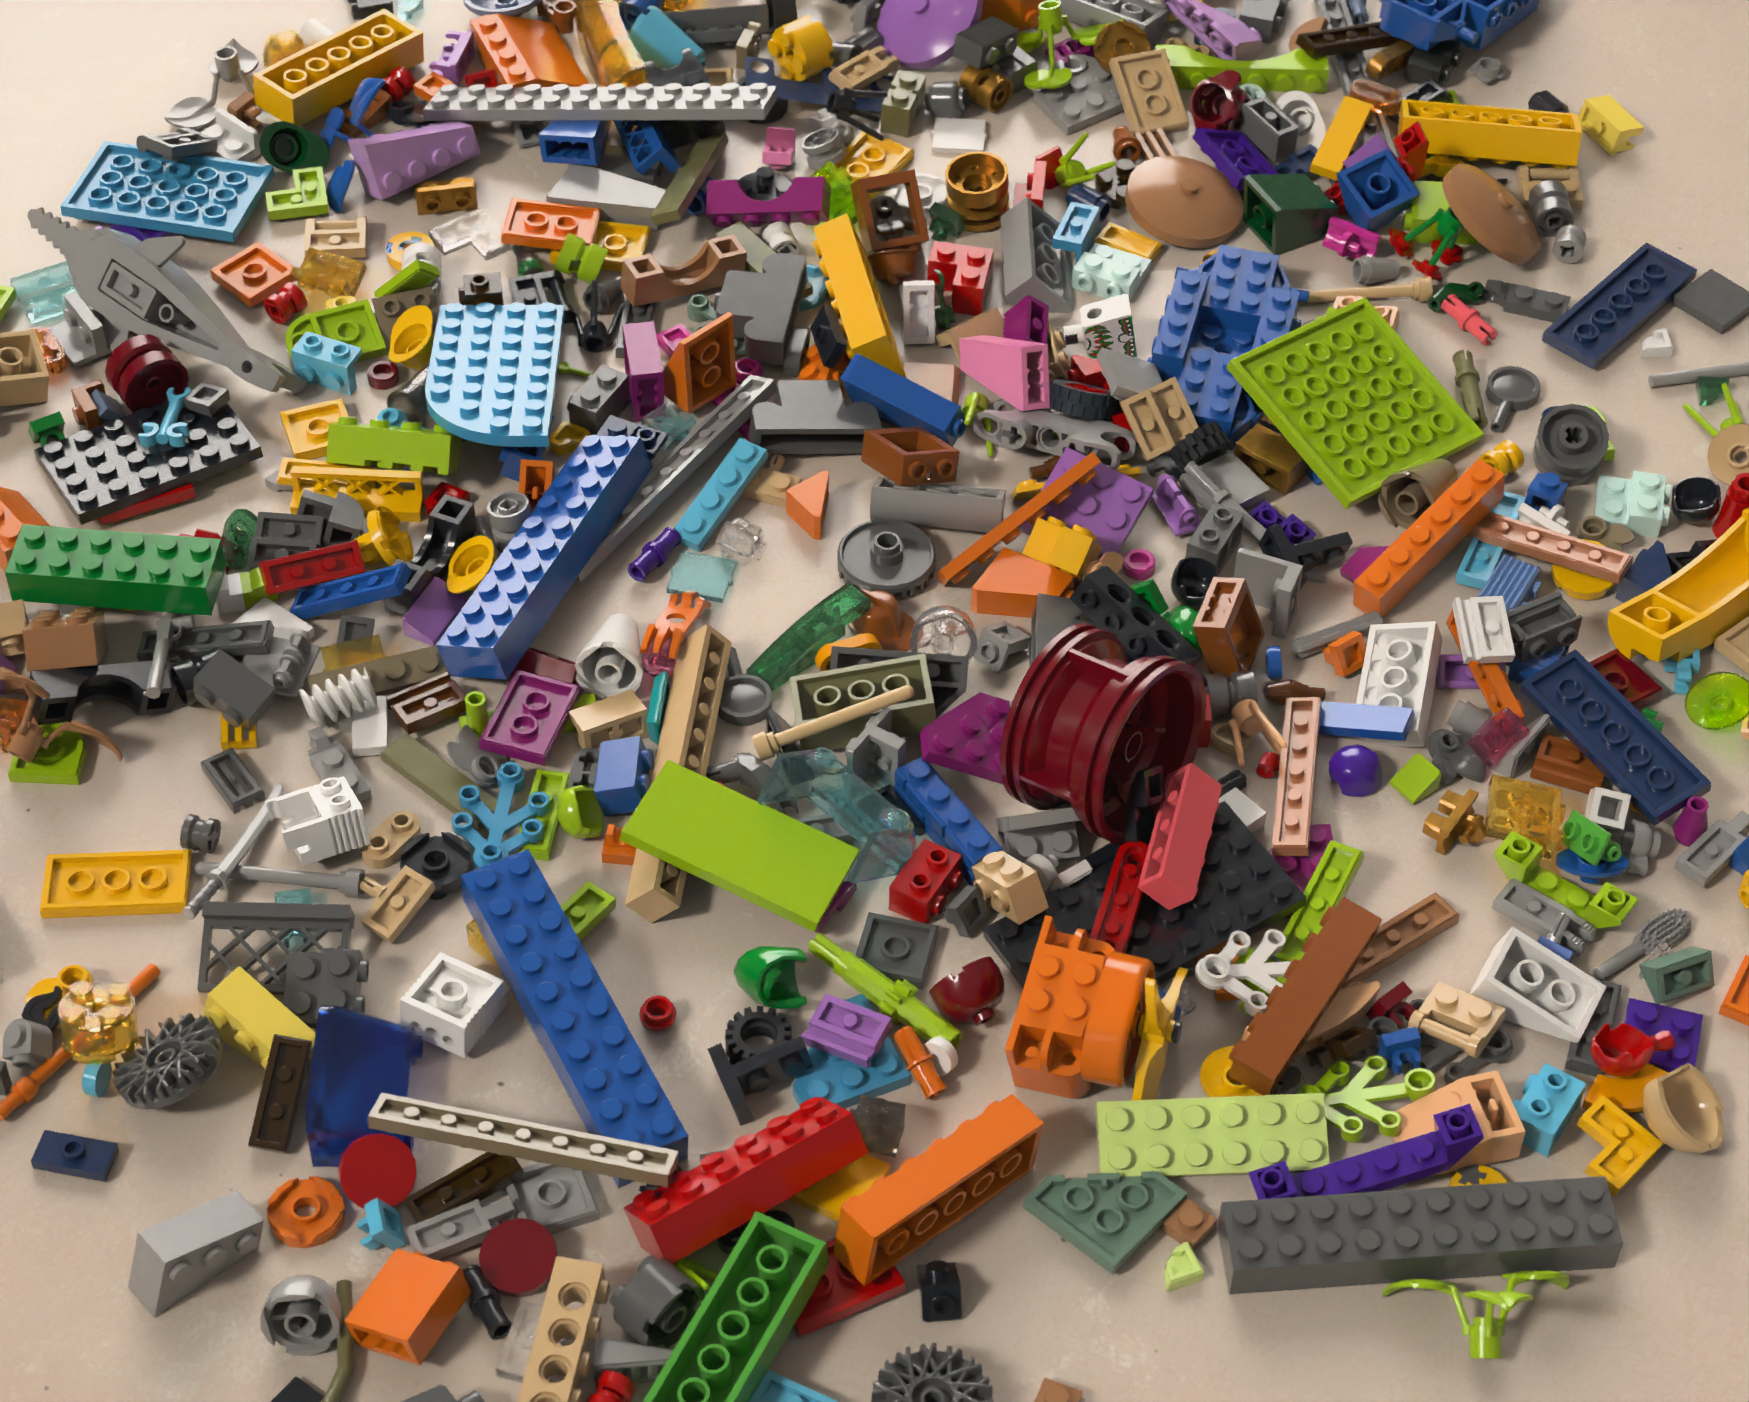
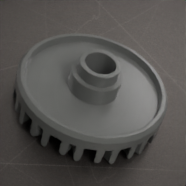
(887, 557)
(169, 1064)
(931, 1378)

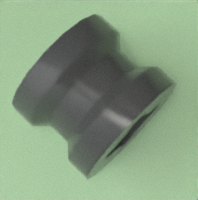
(200, 833)

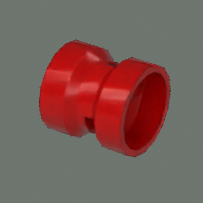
(398, 83)
(285, 303)
(613, 1388)

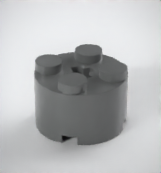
(656, 1303)

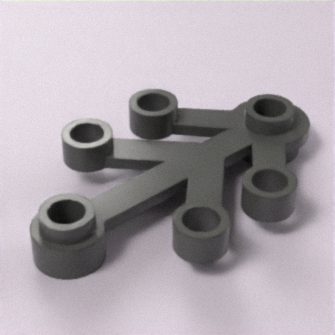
(1445, 1050)

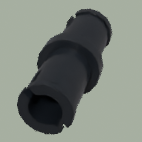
(486, 1303)

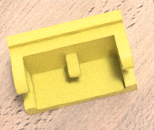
(1609, 124)

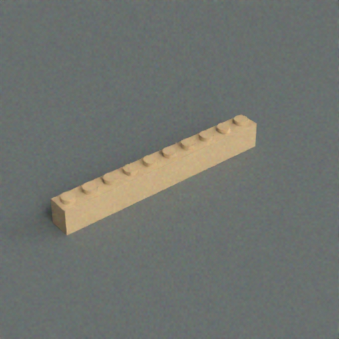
(686, 740)

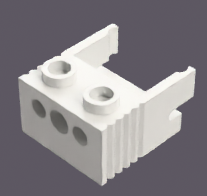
(323, 822)
(453, 1004)

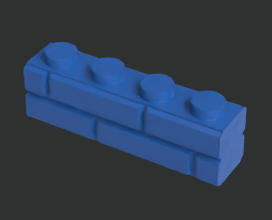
(944, 814)

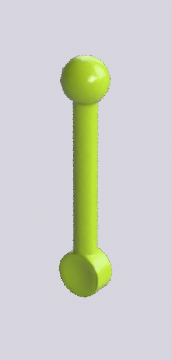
(564, 368)

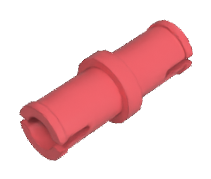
(1469, 320)

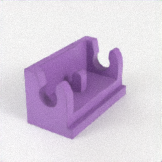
(455, 57)

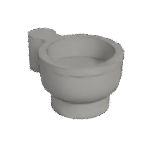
(1638, 844)

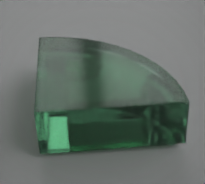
(1709, 389)

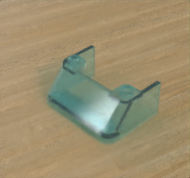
(851, 803)

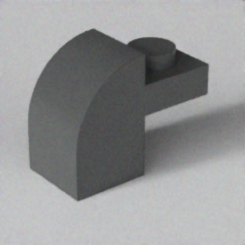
(342, 515)

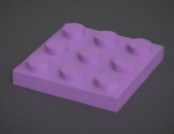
(1104, 505)

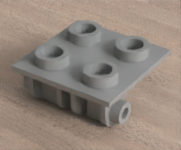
(286, 663)

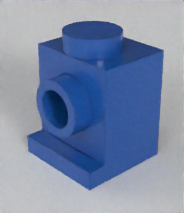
(1546, 490)

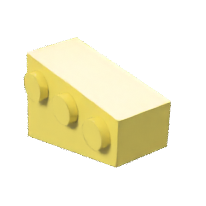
(250, 1017)

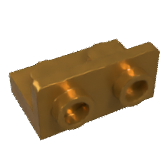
(445, 196)

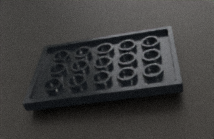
(110, 470)

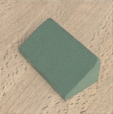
(1678, 973)

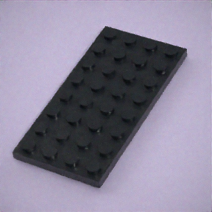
(1236, 891)

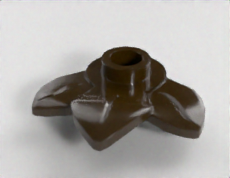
(892, 221)

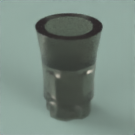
(412, 397)

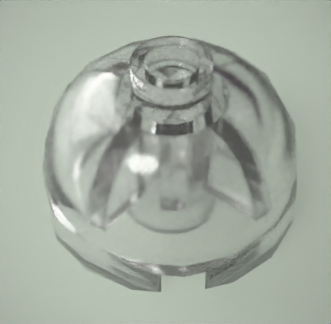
(945, 632)

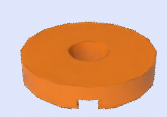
(309, 1230)

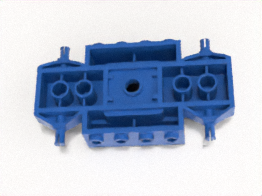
(1470, 21)
(1227, 307)

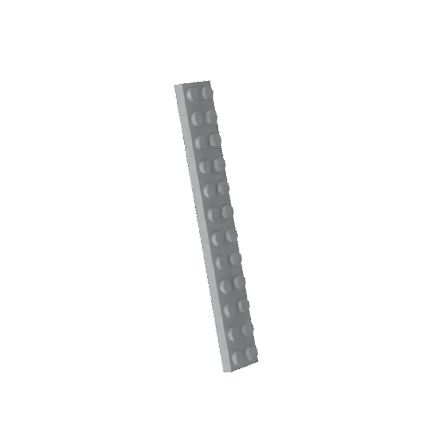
(601, 103)

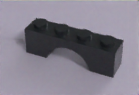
(447, 528)
(111, 682)

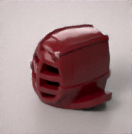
(1220, 100)

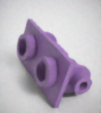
(1175, 506)

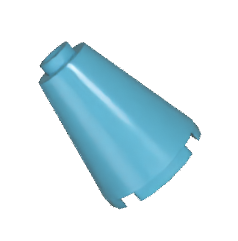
(661, 40)

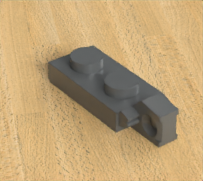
(1526, 300)

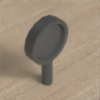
(1511, 390)
(743, 696)

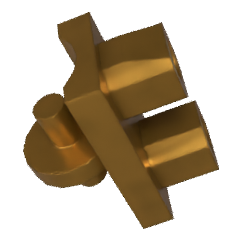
(1460, 821)

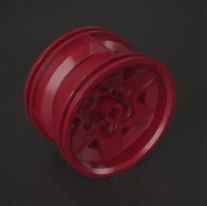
(1094, 722)

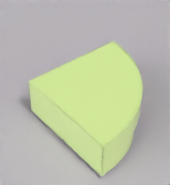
(1182, 1268)

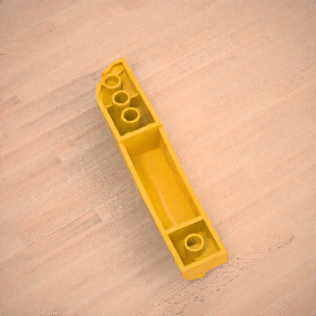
(1691, 604)

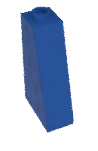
(574, 141)
(902, 400)

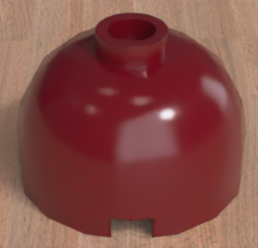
(970, 993)

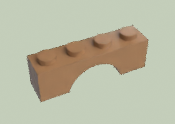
(649, 282)

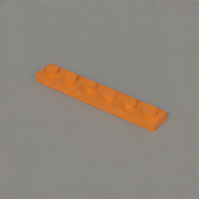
(1009, 528)

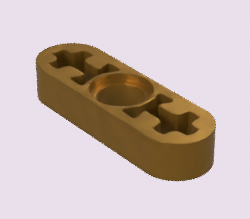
(1390, 60)

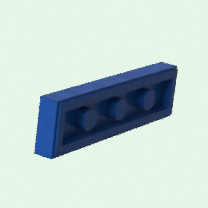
(351, 591)

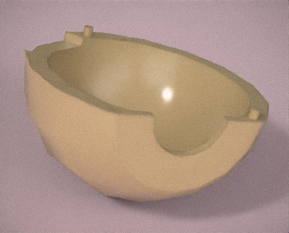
(1684, 1110)

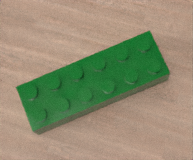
(116, 569)

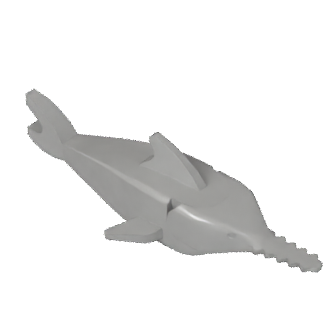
(150, 294)

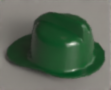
(292, 147)

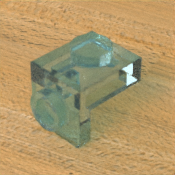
(667, 420)

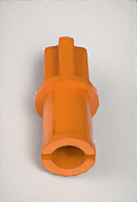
(919, 1062)

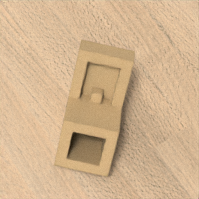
(12, 622)

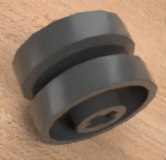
(1571, 443)

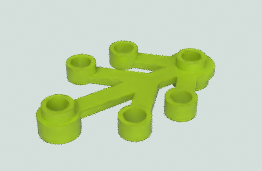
(1359, 1099)

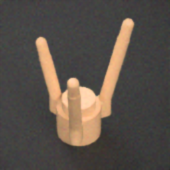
(1251, 720)

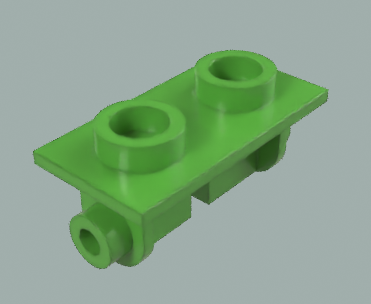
(1589, 840)

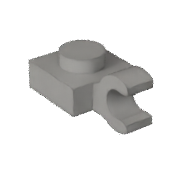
(864, 13)

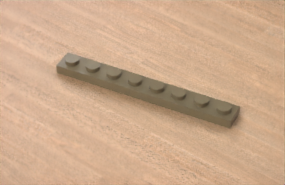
(523, 1139)

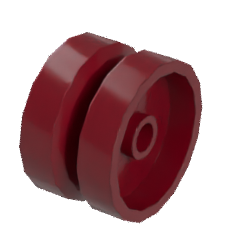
(144, 371)

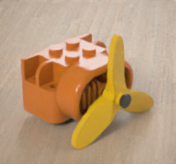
(1089, 1017)

